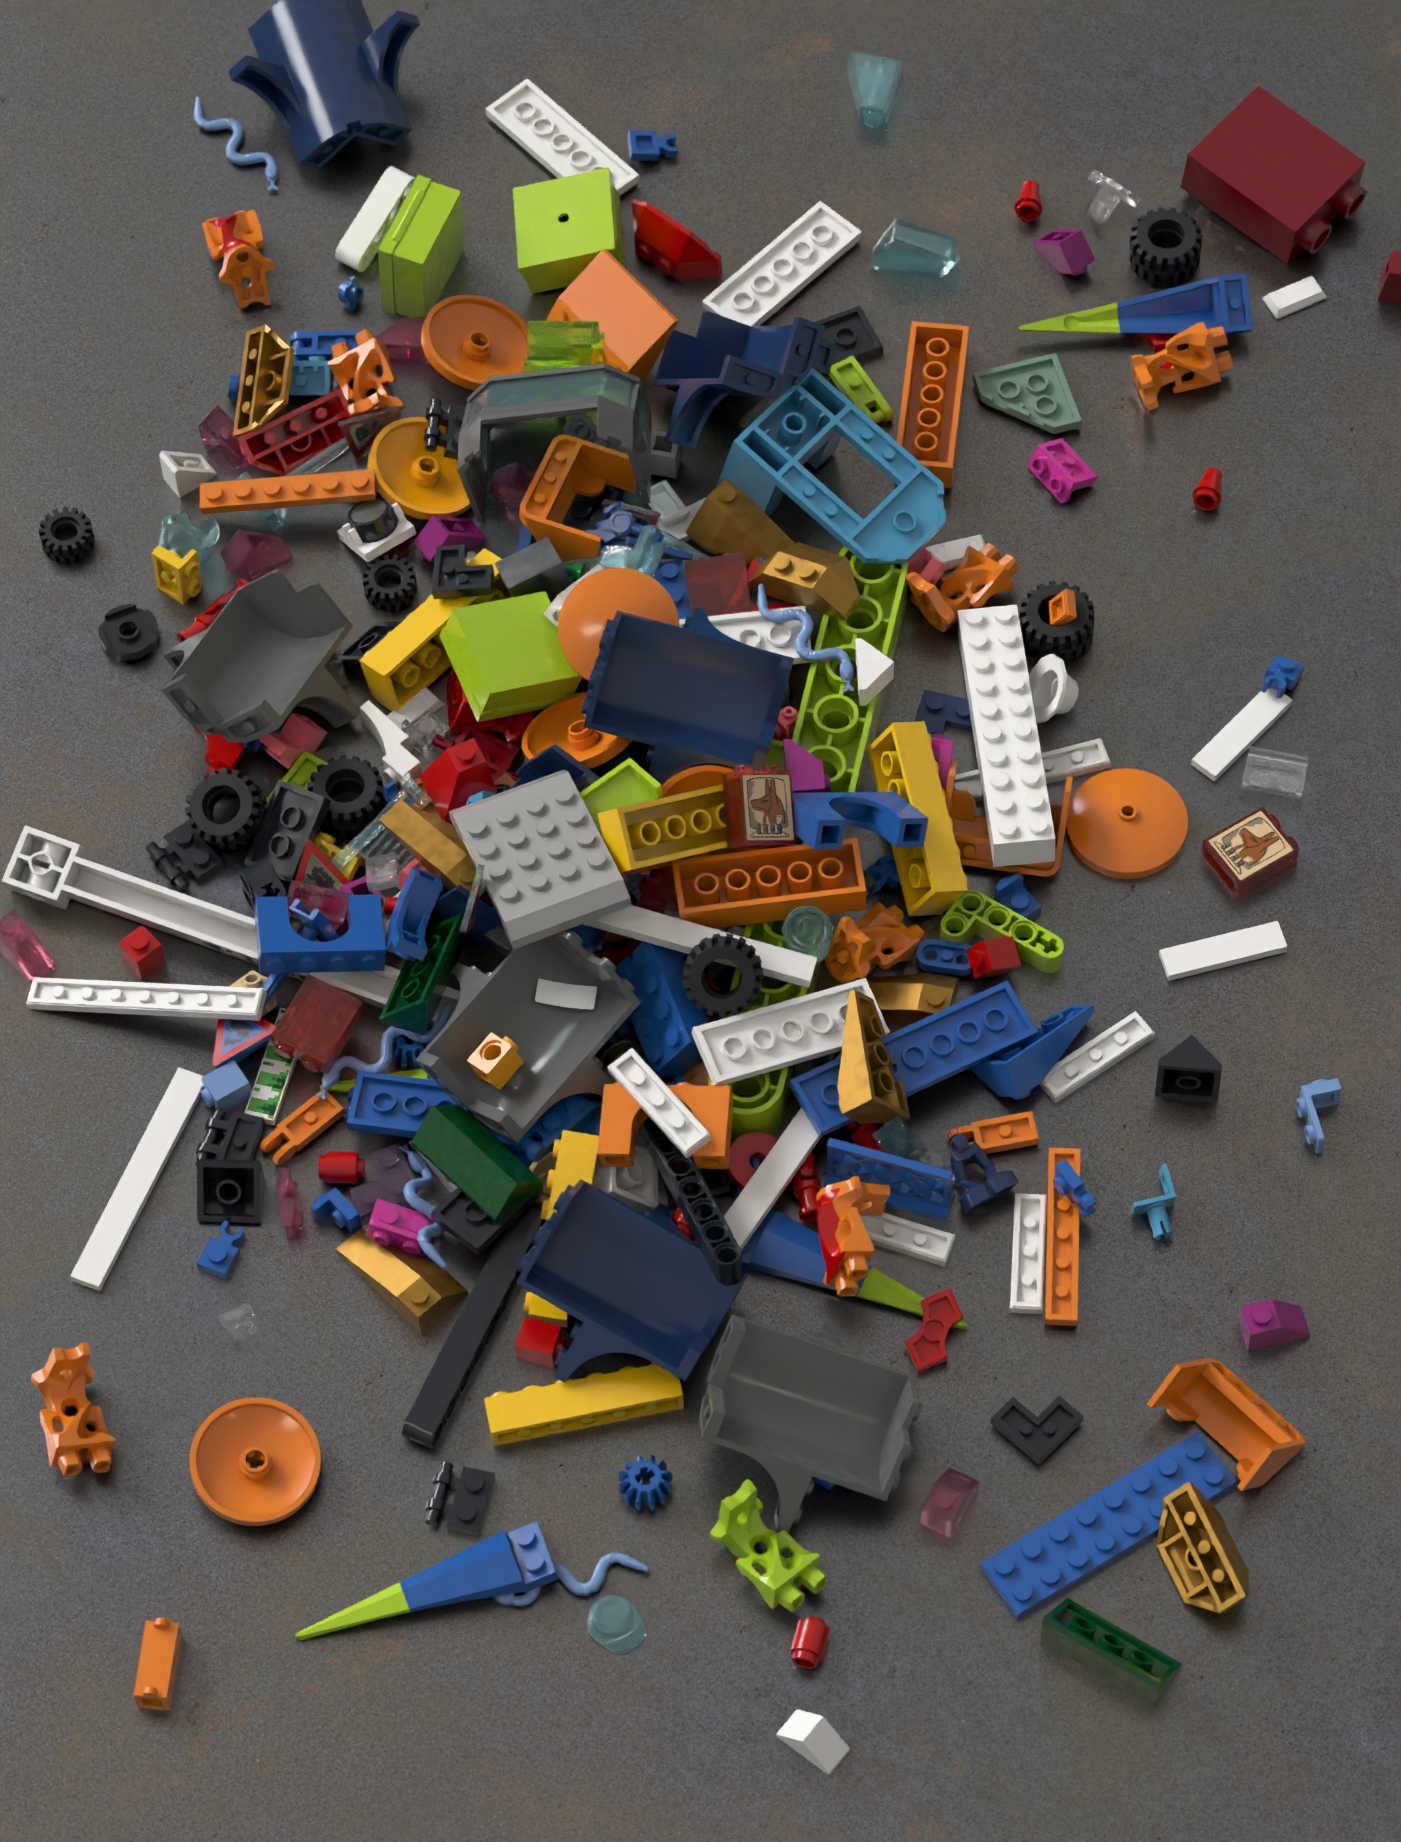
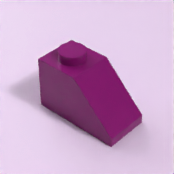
(1066, 250)
(445, 532)
(805, 770)
(1272, 1324)

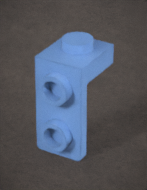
(1314, 1096)

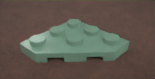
(1032, 392)

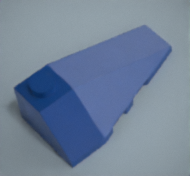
(1028, 1063)

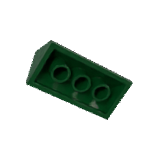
(424, 982)
(474, 1160)
(1109, 1651)

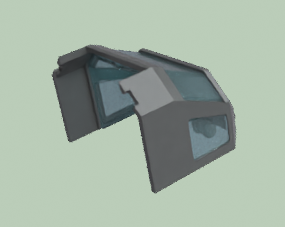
(554, 393)

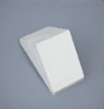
(185, 471)
(873, 671)
(814, 1740)

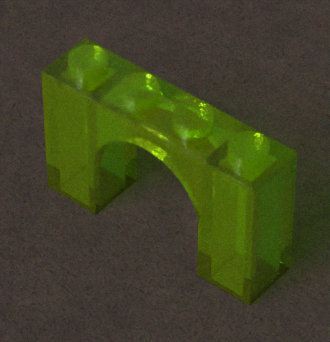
(563, 345)

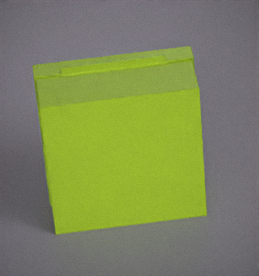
(565, 227)
(421, 249)
(508, 656)

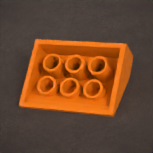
(627, 313)

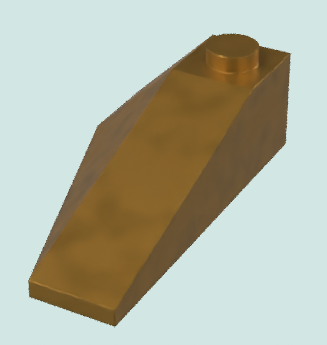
(735, 524)
(431, 843)
(911, 996)
(405, 1281)

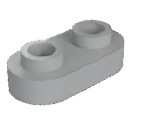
(583, 428)

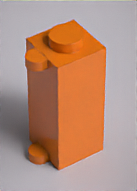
(158, 1664)

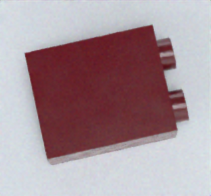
(1275, 176)

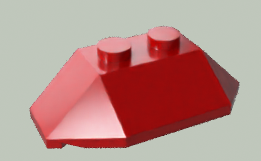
(672, 245)
(297, 435)

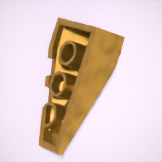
(865, 1074)

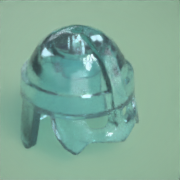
(184, 536)

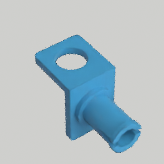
(1156, 1206)

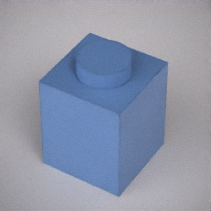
(225, 1087)

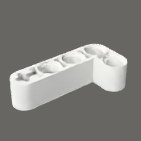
(374, 219)

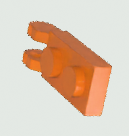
(303, 1126)
(1001, 1132)

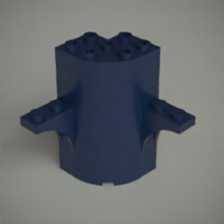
(328, 74)
(735, 361)
(686, 693)
(627, 1280)

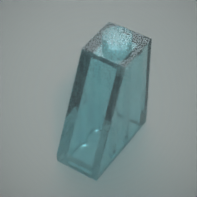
(874, 87)
(914, 251)

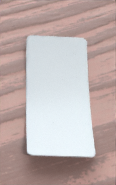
(565, 994)

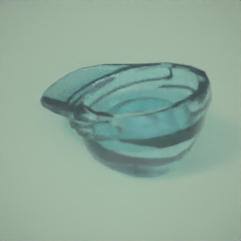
(808, 932)
(616, 1623)

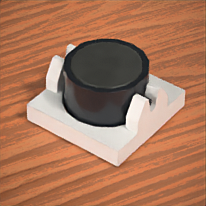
(375, 528)

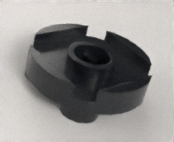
(128, 647)

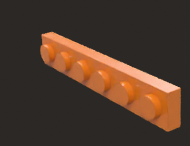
(287, 491)
(1062, 1246)

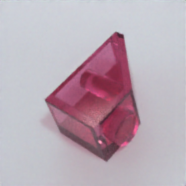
(404, 341)
(510, 485)
(254, 553)
(330, 902)
(23, 948)
(948, 1501)

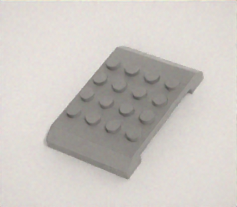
(541, 858)

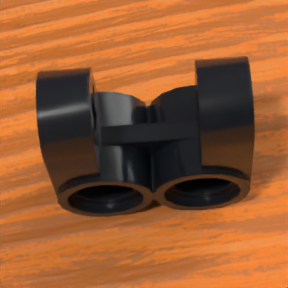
(261, 881)

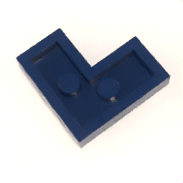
(943, 710)

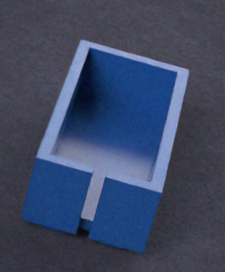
(665, 1012)

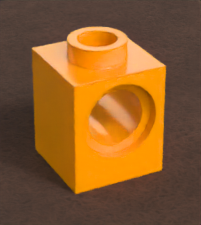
(496, 1060)

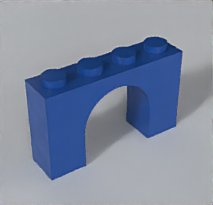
(823, 818)
(287, 952)

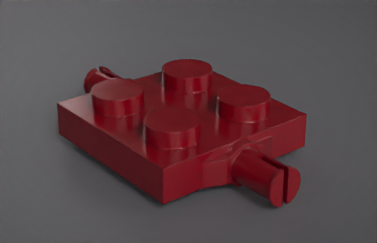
(497, 753)

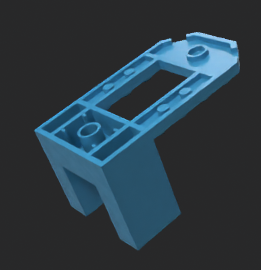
(808, 427)

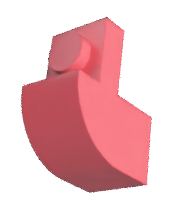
(927, 566)
(295, 737)

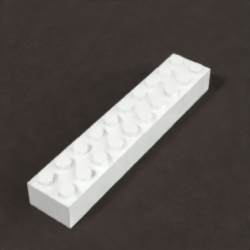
(1005, 736)

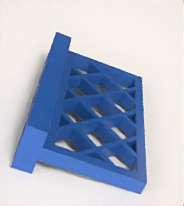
(923, 1199)

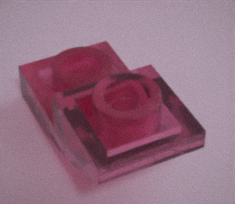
(287, 1203)

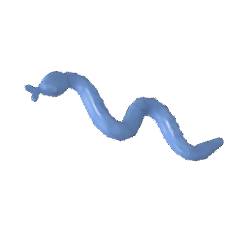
(231, 149)
(846, 666)
(386, 1052)
(419, 1165)
(572, 1584)

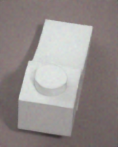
(394, 743)

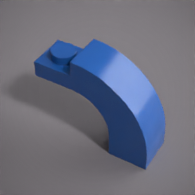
(412, 914)

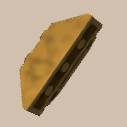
(263, 380)
(809, 579)
(1201, 1551)

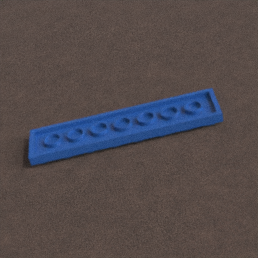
(927, 1051)
(401, 1104)
(1102, 1526)

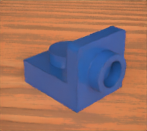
(1015, 896)
(339, 1209)

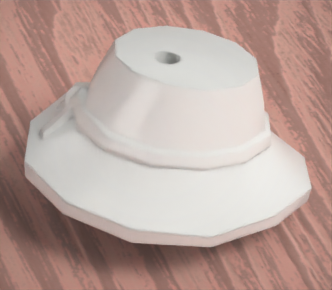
(1051, 688)

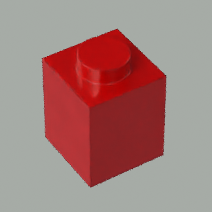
(141, 952)
(993, 957)
(539, 1342)

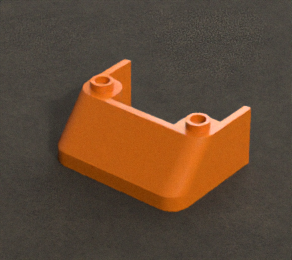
(568, 469)
(973, 836)
(1232, 1415)

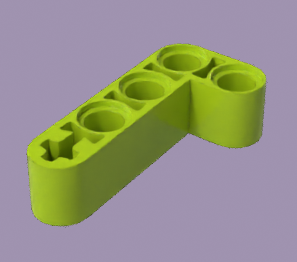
(1042, 949)

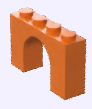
(623, 1117)

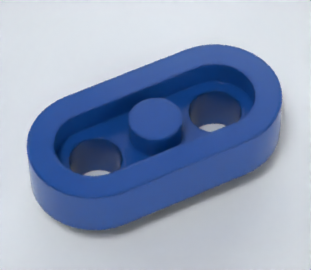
(946, 955)

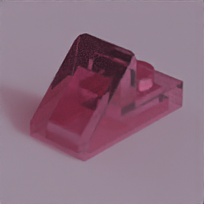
(217, 432)
(657, 893)

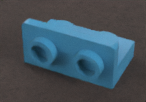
(310, 377)

